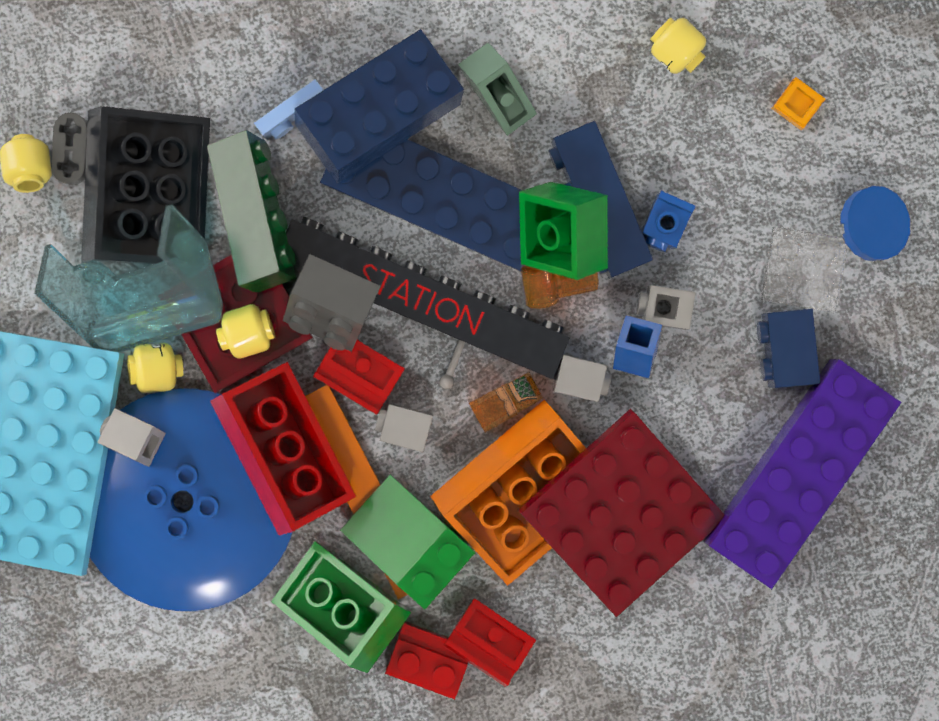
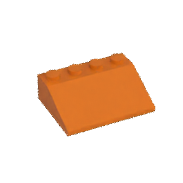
(489, 490)

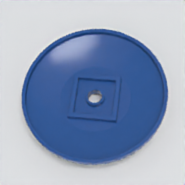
(174, 555)

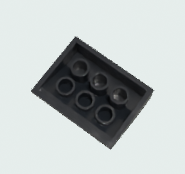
(133, 172)

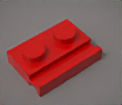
(360, 375)
(489, 642)
(426, 662)

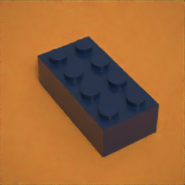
(378, 106)

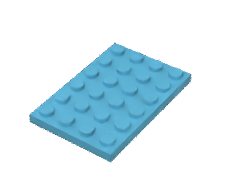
(49, 449)

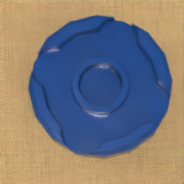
(875, 223)

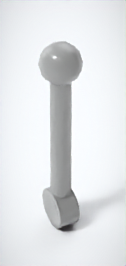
(446, 380)

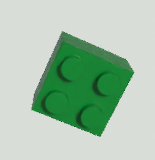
(564, 230)

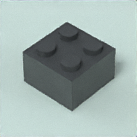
(330, 303)

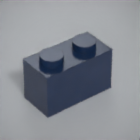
(789, 348)

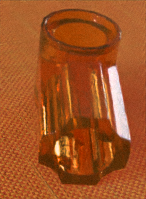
(545, 288)

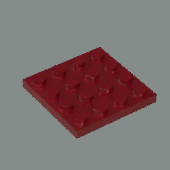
(622, 513)

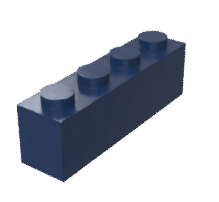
(589, 167)

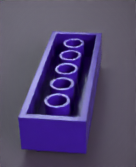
(802, 472)

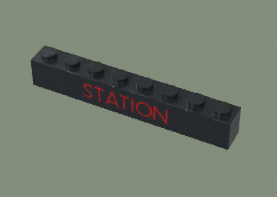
(436, 302)

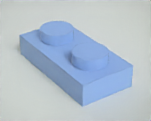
(279, 120)

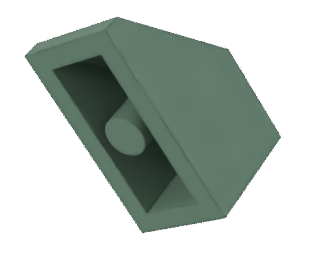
(497, 88)

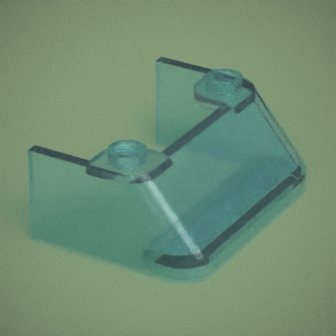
(141, 303)

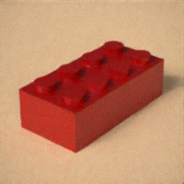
(283, 449)

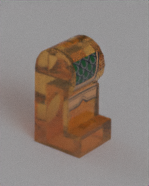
(505, 401)

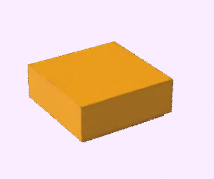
(798, 103)

